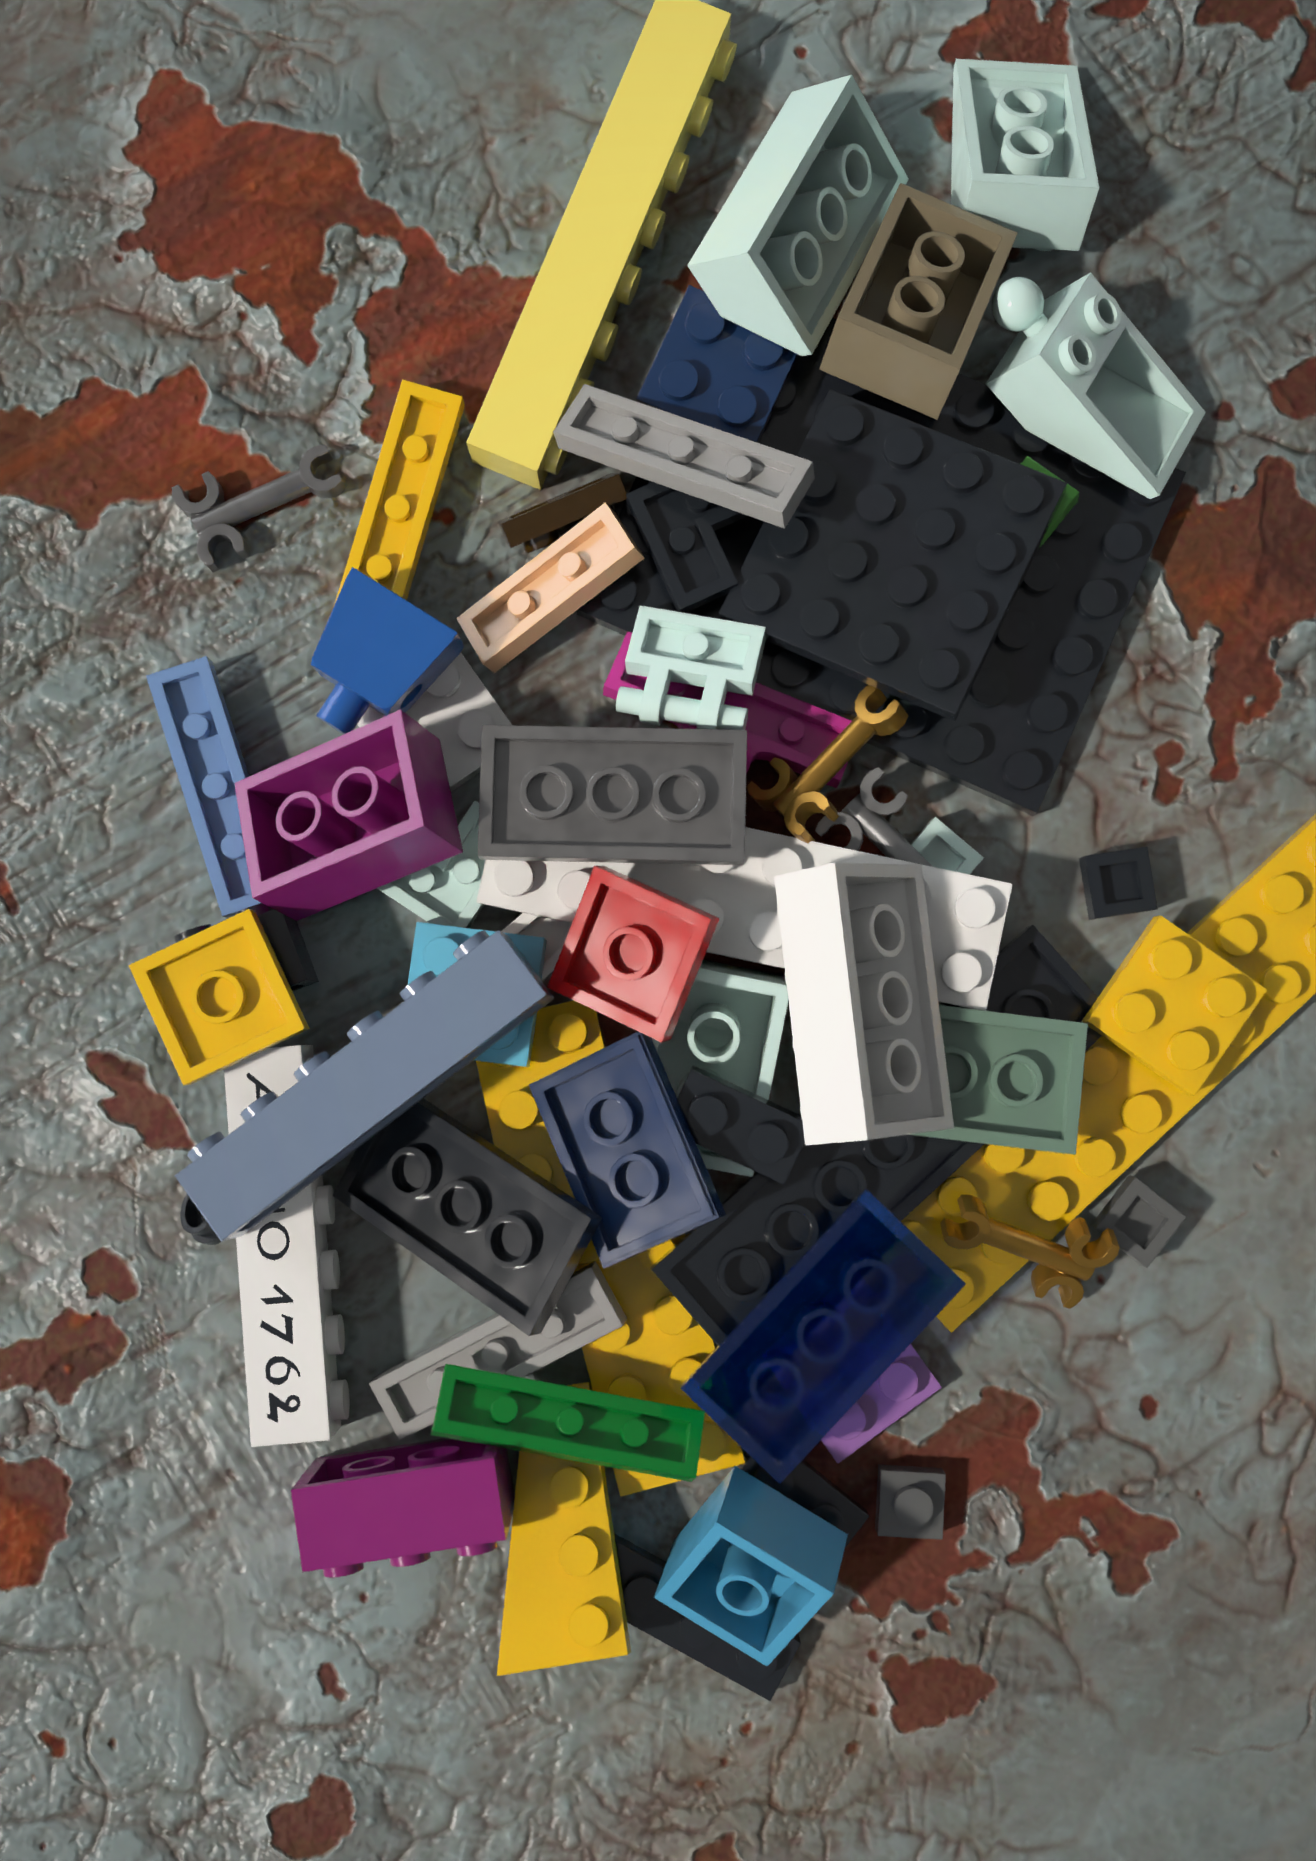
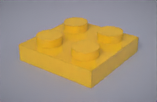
(218, 997)
(1174, 1005)

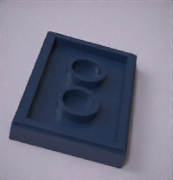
(627, 1148)

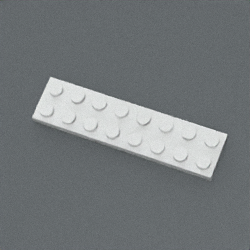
(962, 908)

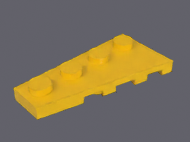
(561, 1568)

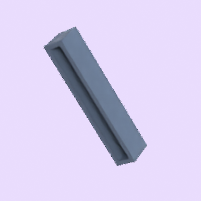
(363, 1085)

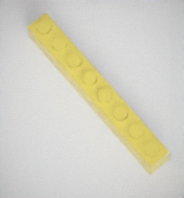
(602, 237)

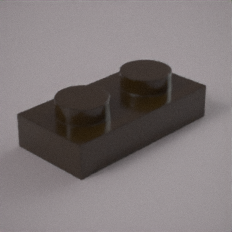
(539, 524)

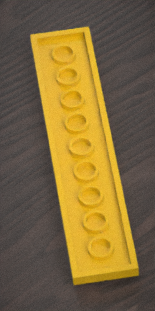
(1125, 1107)

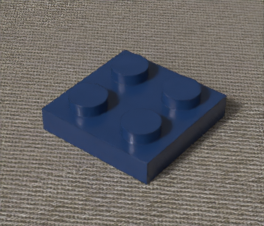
(716, 371)

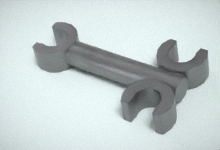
(215, 518)
(865, 817)

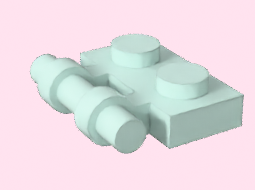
(691, 652)

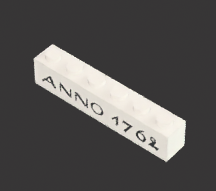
(288, 1288)

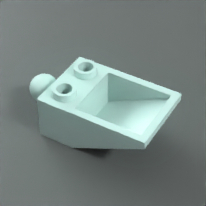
(1092, 382)

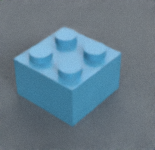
(752, 1566)

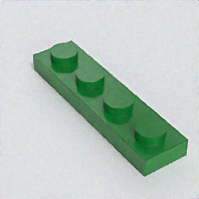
(568, 1423)

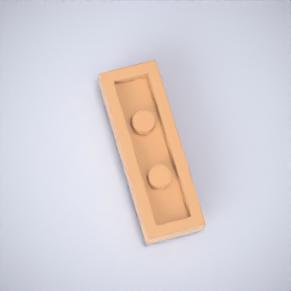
(550, 588)

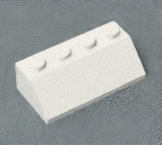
(863, 1002)

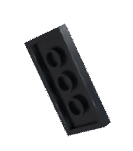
(470, 1213)

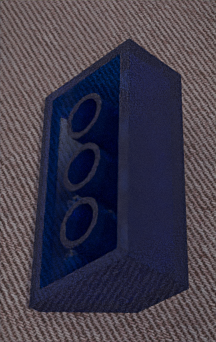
(822, 1336)

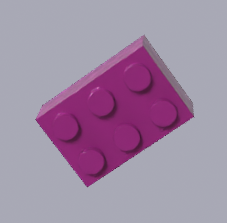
(347, 817)
(402, 1505)

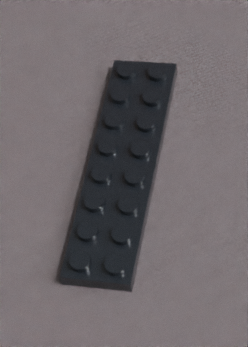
(769, 1226)

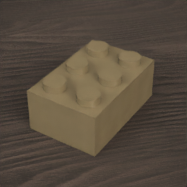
(917, 301)

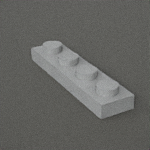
(685, 455)
(495, 1345)

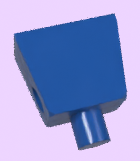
(378, 652)

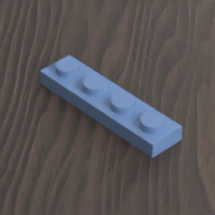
(207, 768)

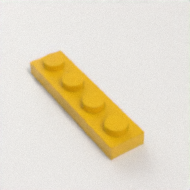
(405, 486)

